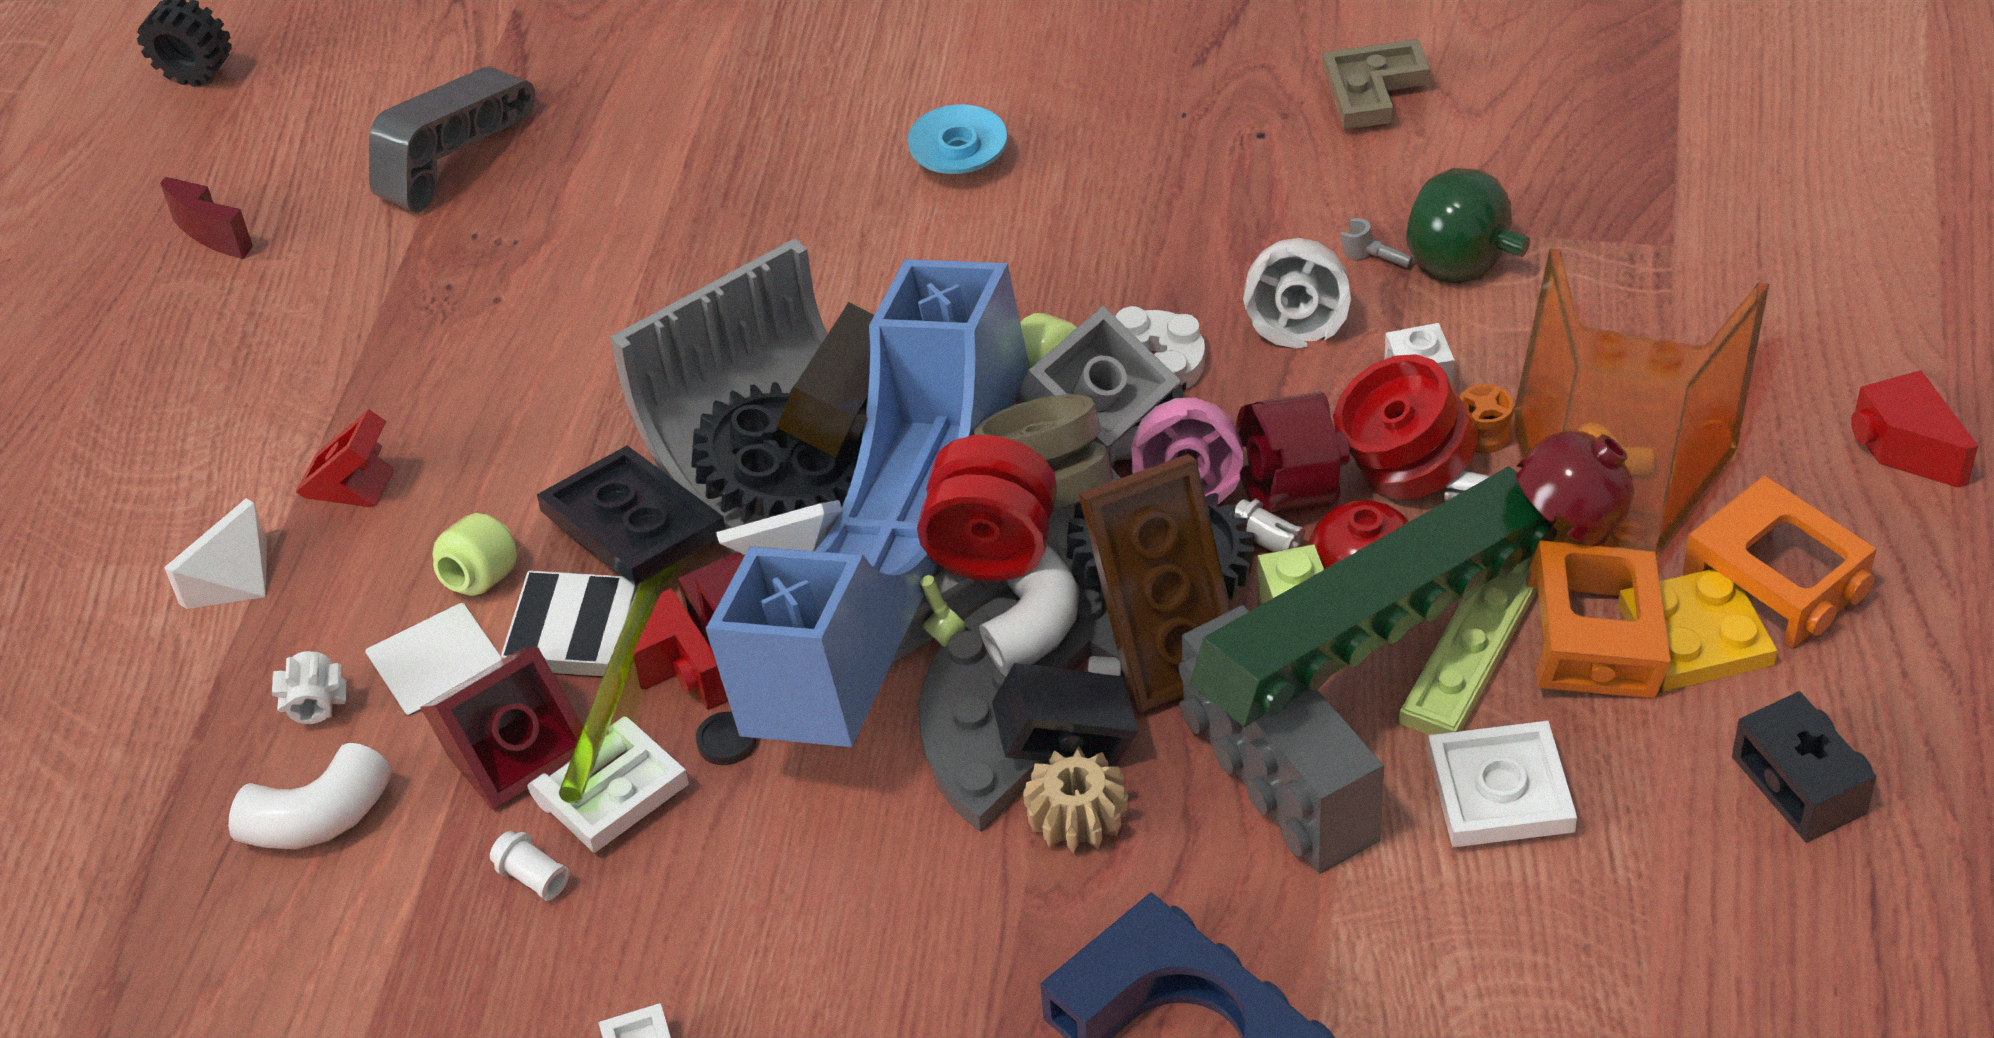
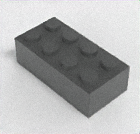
(1295, 764)

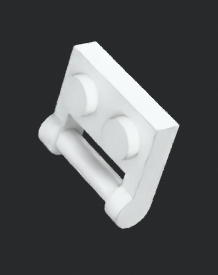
(619, 792)

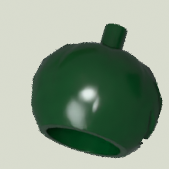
(1462, 225)

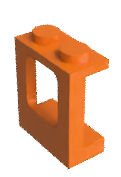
(1726, 536)
(1599, 652)

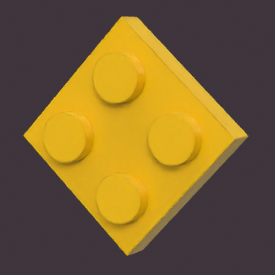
(1708, 629)

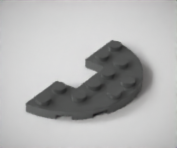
(958, 711)

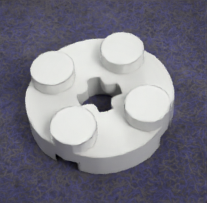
(1172, 336)

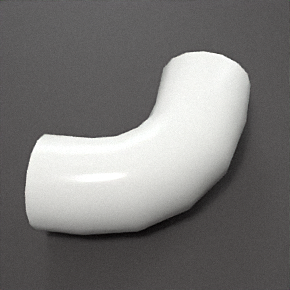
(1040, 617)
(315, 811)

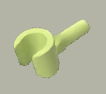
(943, 621)

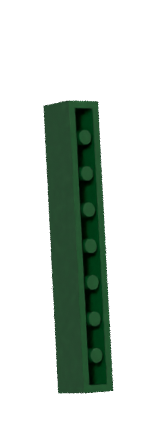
(1368, 599)

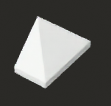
(792, 530)
(224, 562)

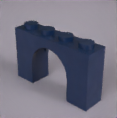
(1157, 960)

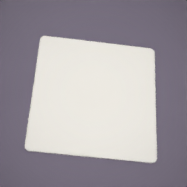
(432, 657)

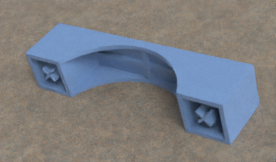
(817, 630)

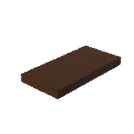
(1155, 571)

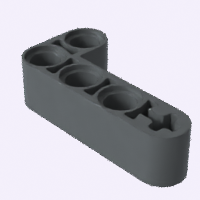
(418, 132)

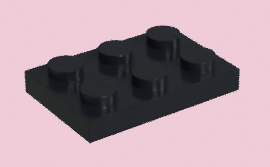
(631, 514)

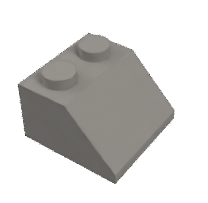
(1109, 366)

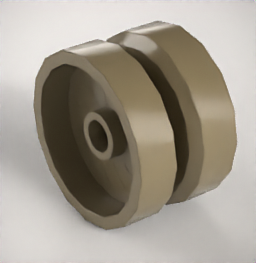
(1061, 432)

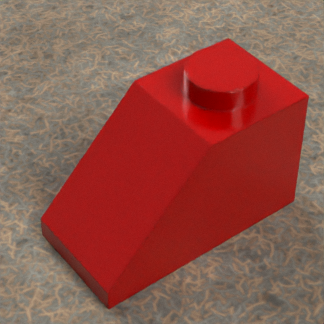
(1914, 430)

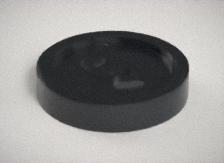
(720, 741)

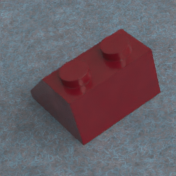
(506, 725)

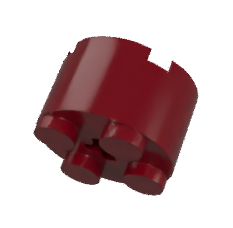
(1291, 452)

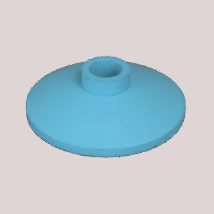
(957, 139)

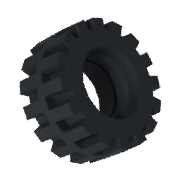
(184, 41)

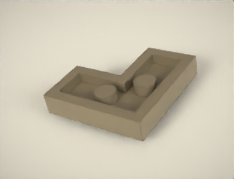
(1365, 74)

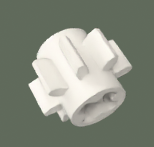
(309, 687)

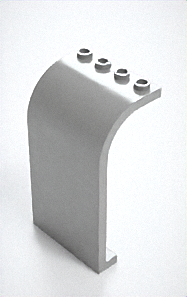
(722, 338)

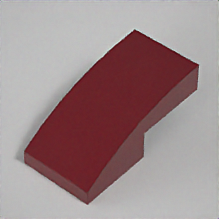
(204, 221)

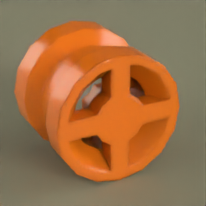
(1492, 411)

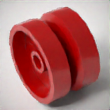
(1406, 426)
(987, 508)

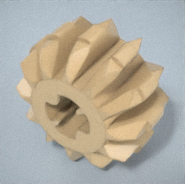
(1075, 799)

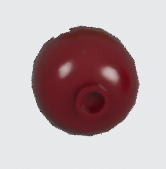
(1580, 481)

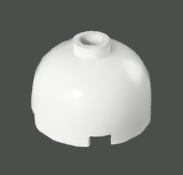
(1297, 293)

